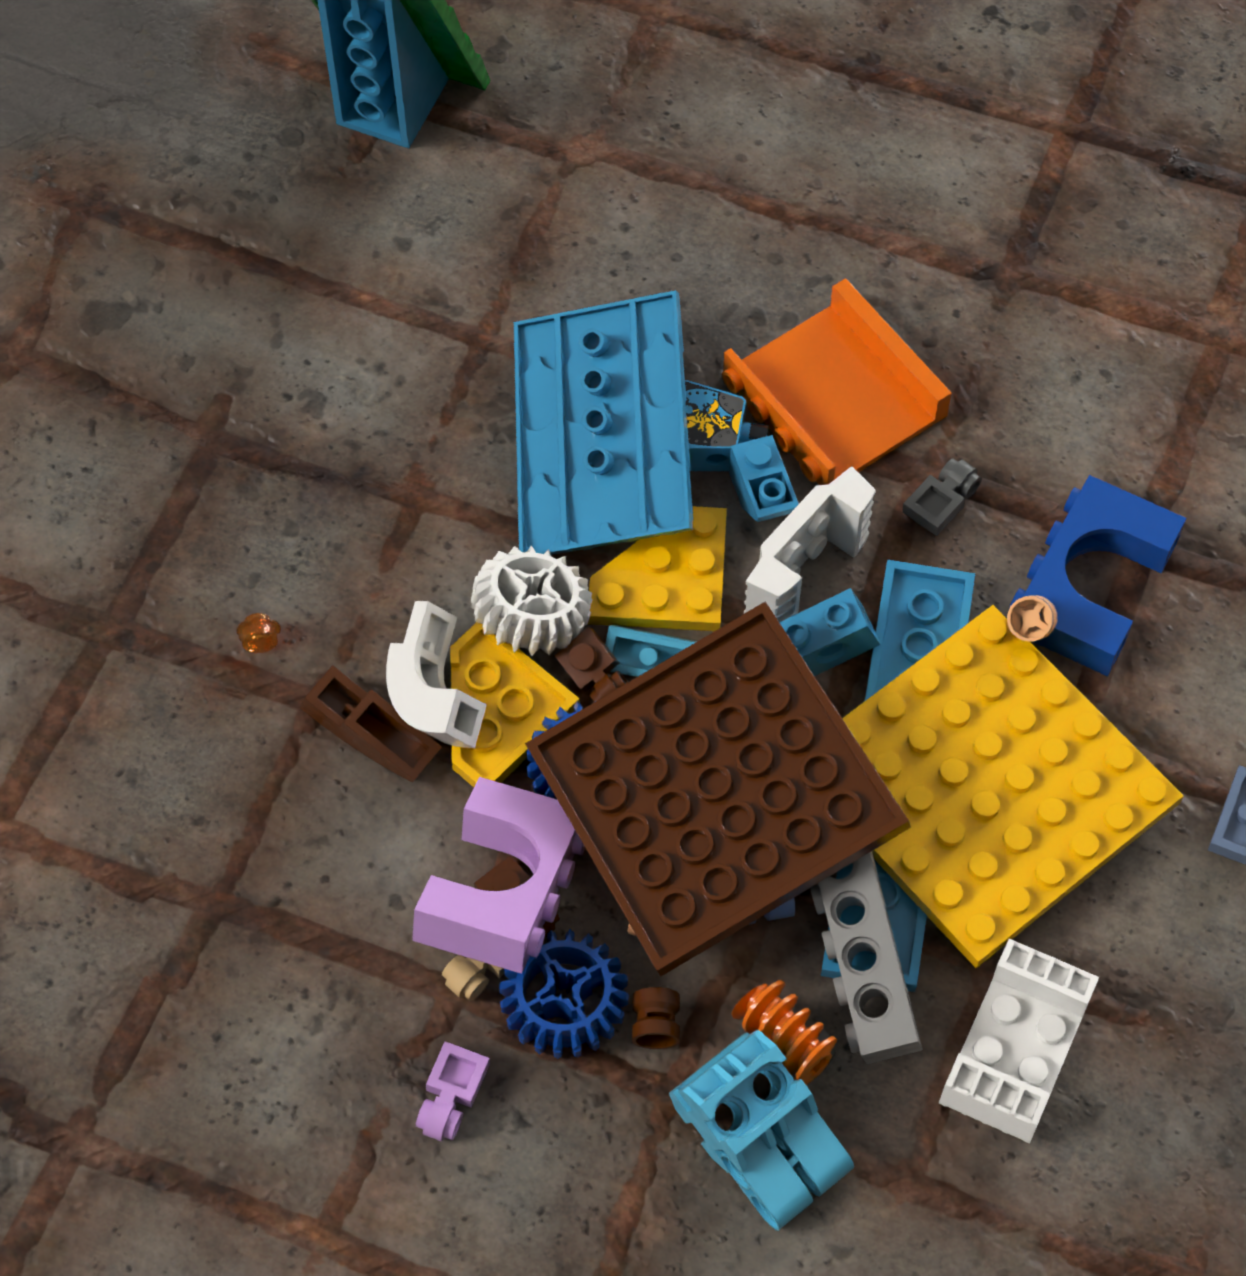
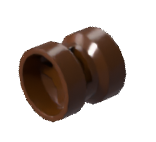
(656, 1018)

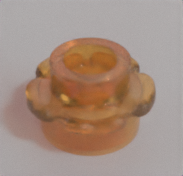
(258, 633)

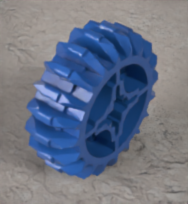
(581, 1029)

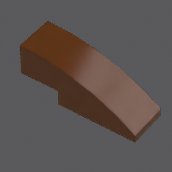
(369, 725)

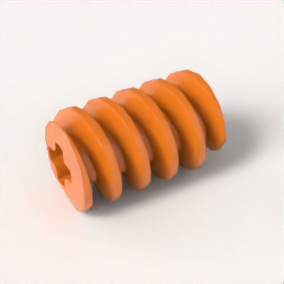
(774, 1017)

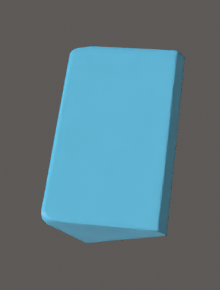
(641, 649)

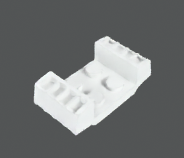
(828, 513)
(1019, 1040)

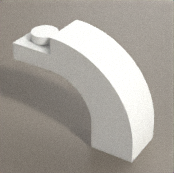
(418, 682)

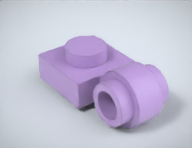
(454, 1078)

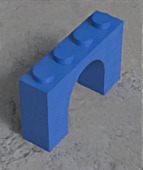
(1098, 520)

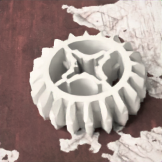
(531, 600)

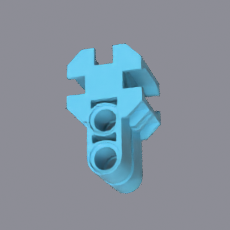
(773, 1143)

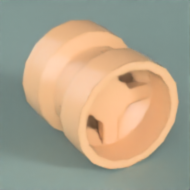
(1025, 618)

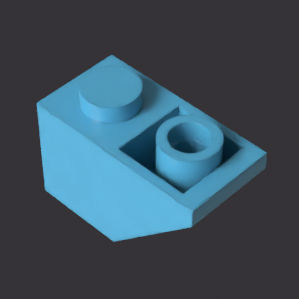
(761, 479)

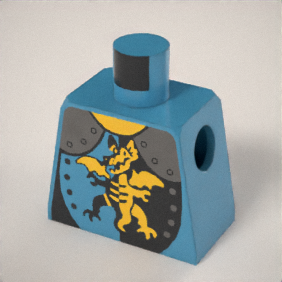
(715, 424)

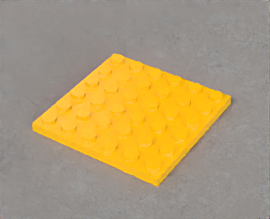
(1004, 784)

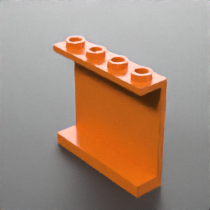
(839, 388)

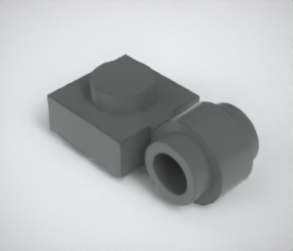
(938, 502)

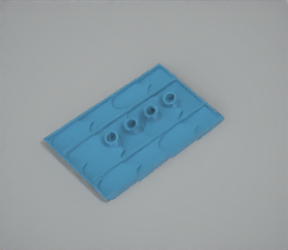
(602, 425)

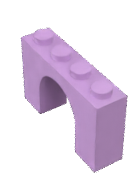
(505, 924)

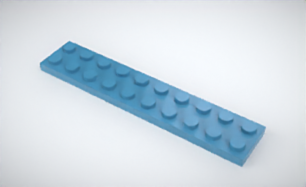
(915, 615)

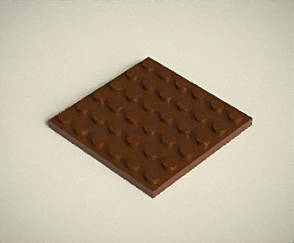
(716, 788)

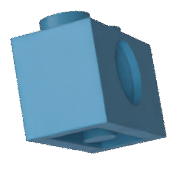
(831, 632)

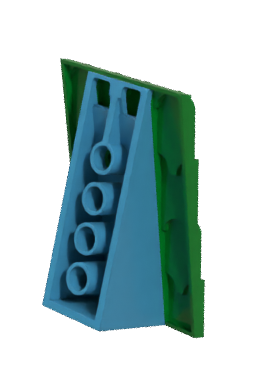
(393, 62)

